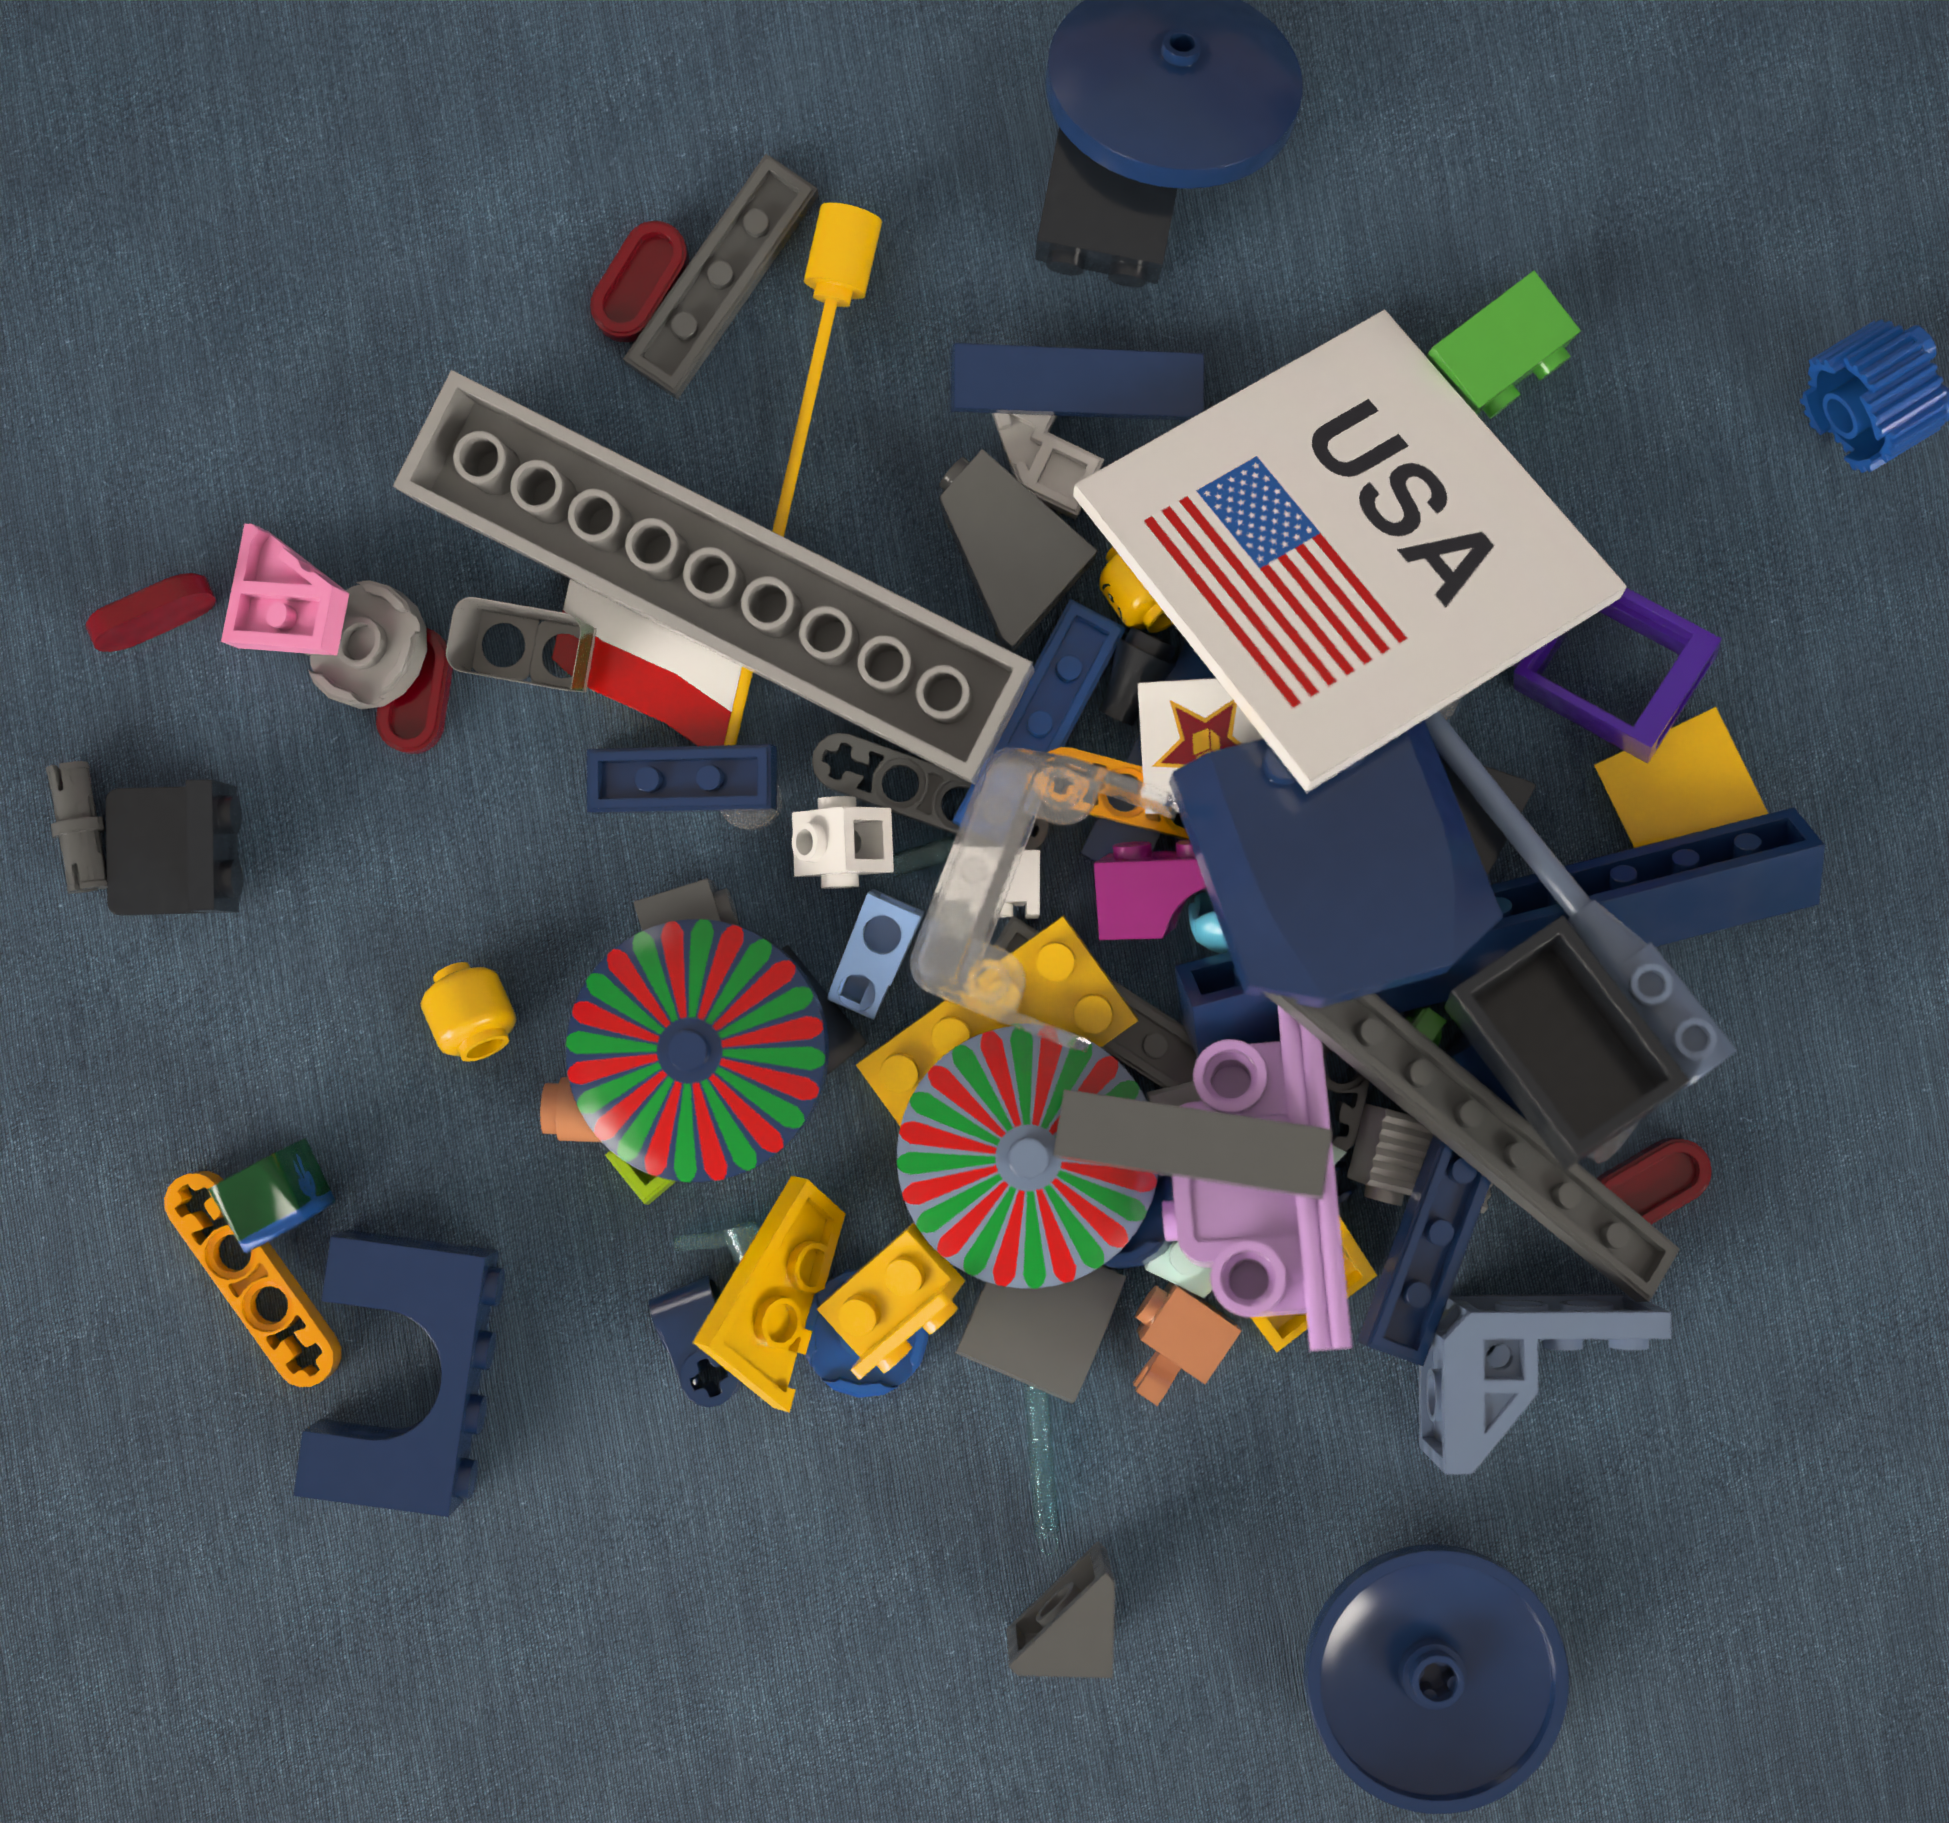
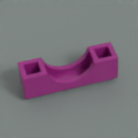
(1144, 890)

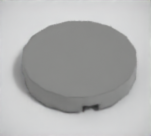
(377, 651)

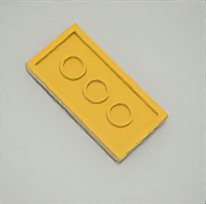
(1061, 989)

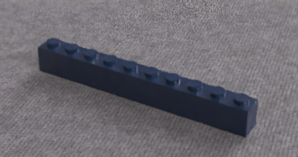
(1655, 890)

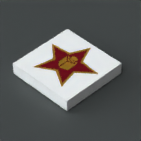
(1185, 722)

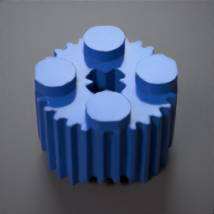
(1877, 393)

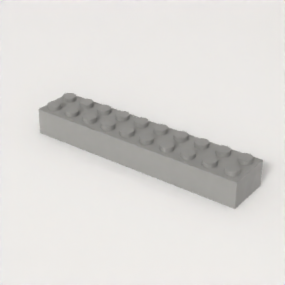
(714, 577)

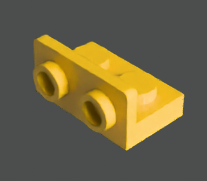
(891, 1299)

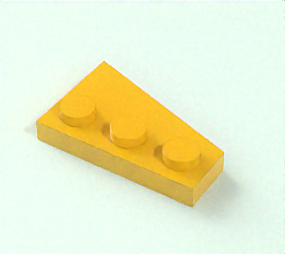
(767, 1301)

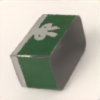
(476, 615)

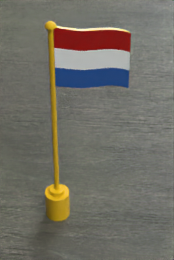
(656, 667)

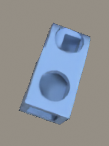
(874, 953)

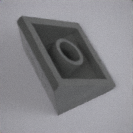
(1069, 1624)

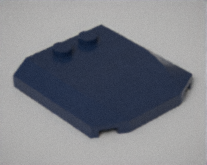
(1340, 882)

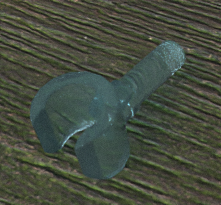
(736, 1237)

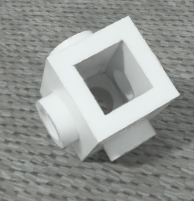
(842, 842)

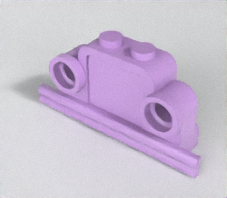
(1265, 1246)

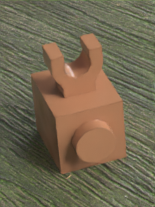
(1185, 1336)

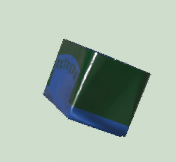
(273, 1195)

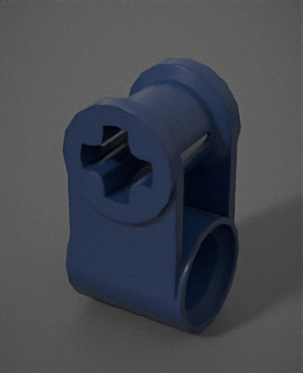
(677, 1320)

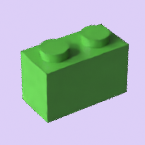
(1504, 344)

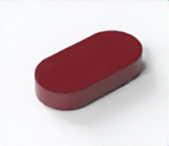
(638, 280)
(150, 612)
(418, 717)
(1660, 1177)

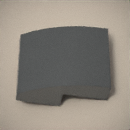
(1042, 1333)

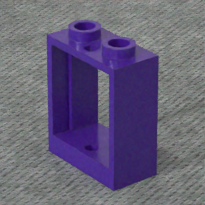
(1696, 653)

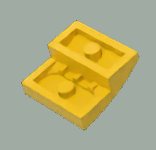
(1686, 786)

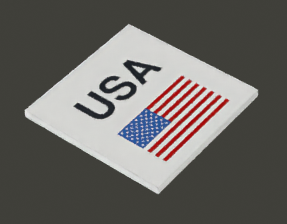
(1347, 547)

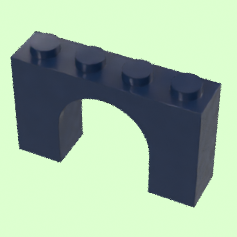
(450, 1297)

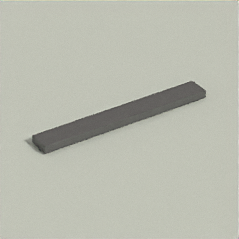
(1491, 1139)

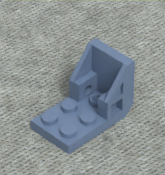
(1478, 1394)

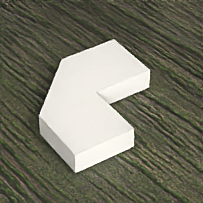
(1044, 461)

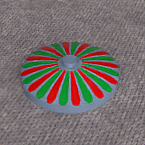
(984, 1166)

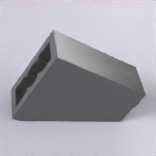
(1011, 546)

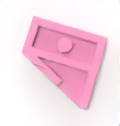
(282, 600)

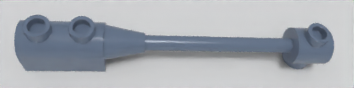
(1632, 964)

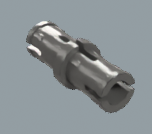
(77, 826)

